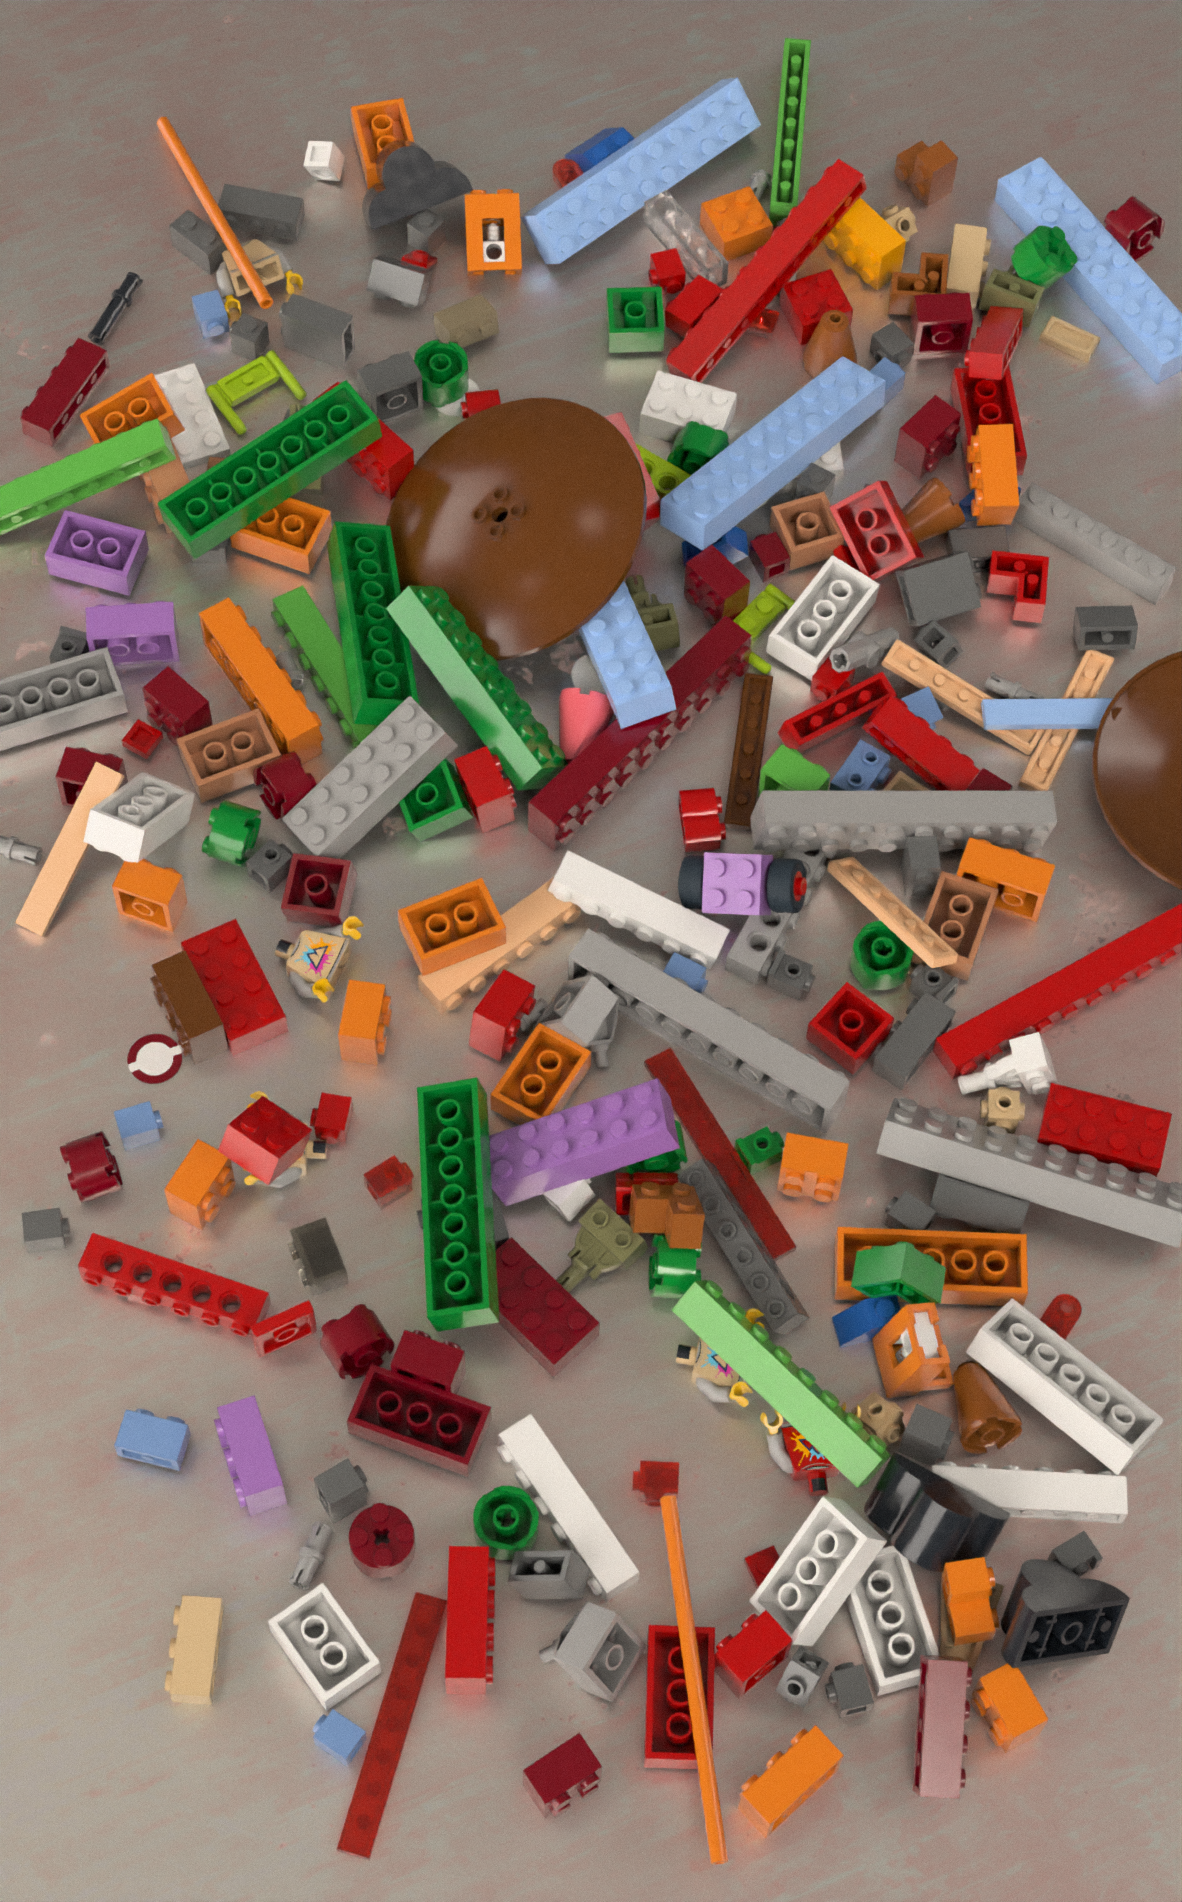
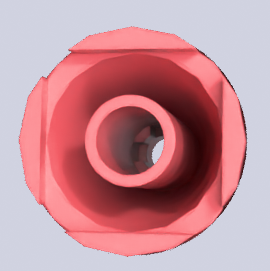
(581, 719)

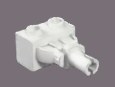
(1027, 1067)

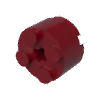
(1135, 227)
(283, 783)
(92, 1167)
(355, 1342)
(377, 1523)

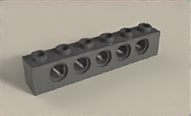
(745, 1248)

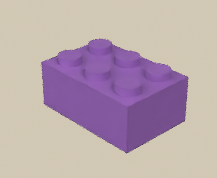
(97, 552)
(134, 632)
(249, 1456)

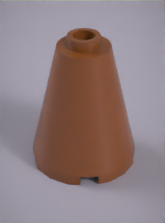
(829, 343)
(932, 511)
(983, 1410)

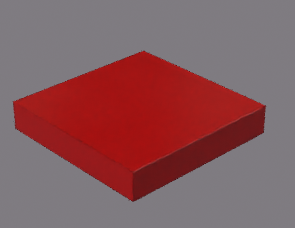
(284, 1328)

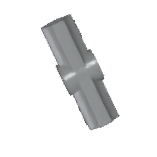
(863, 650)

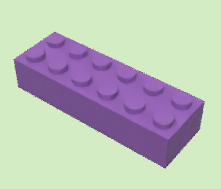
(582, 1142)

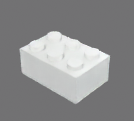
(678, 400)
(324, 1646)

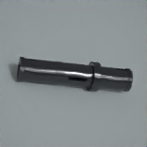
(120, 300)

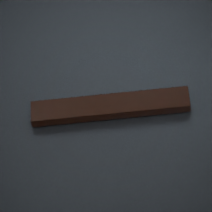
(748, 751)

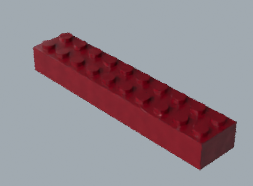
(620, 753)

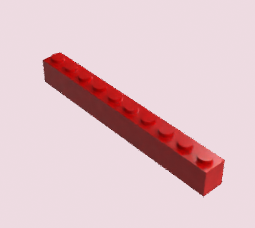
(767, 272)
(1061, 994)

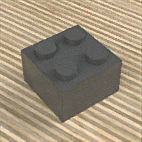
(391, 387)

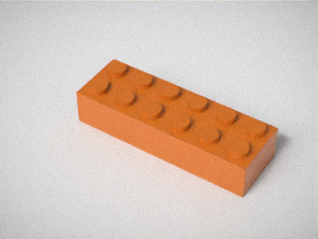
(259, 680)
(978, 1264)

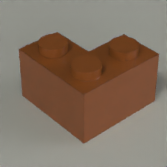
(927, 170)
(929, 280)
(669, 1211)

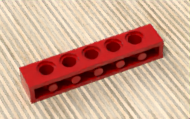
(103, 1252)

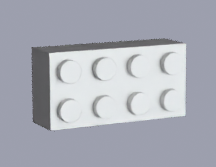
(822, 617)
(138, 817)
(818, 1570)
(891, 1622)

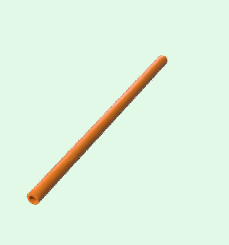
(215, 213)
(694, 1681)

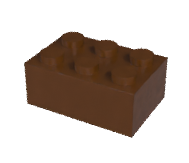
(188, 1008)

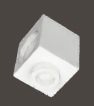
(324, 160)

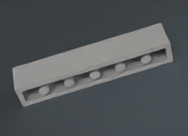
(1094, 543)

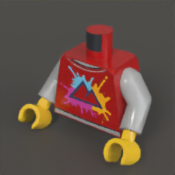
(798, 1456)

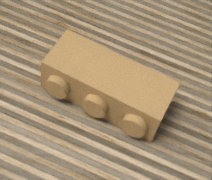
(967, 261)
(195, 1649)

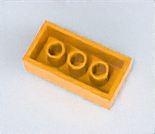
(867, 244)

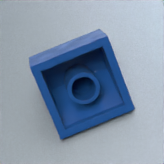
(599, 147)

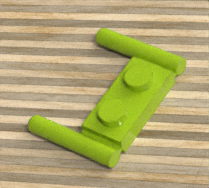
(248, 382)
(760, 616)

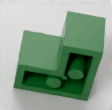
(899, 1272)

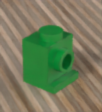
(756, 1158)

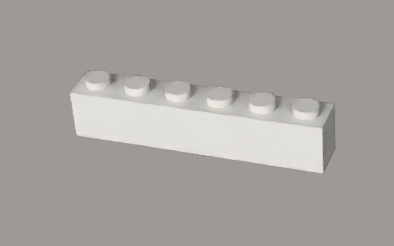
(638, 910)
(1044, 1492)
(567, 1507)

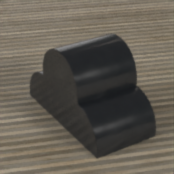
(409, 183)
(932, 1517)
(1059, 1615)

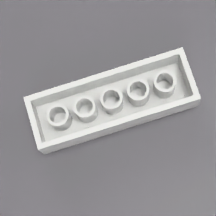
(1064, 1386)

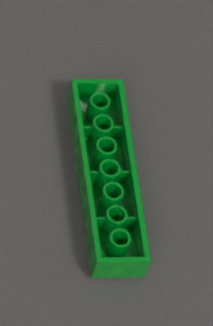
(270, 469)
(372, 643)
(477, 686)
(457, 1205)

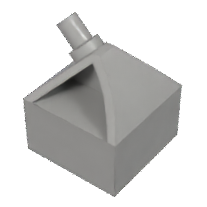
(584, 1014)
(596, 1650)

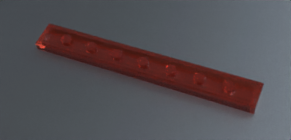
(716, 1148)
(392, 1726)

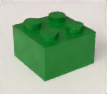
(635, 319)
(436, 803)

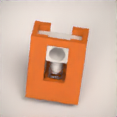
(493, 212)
(912, 1352)

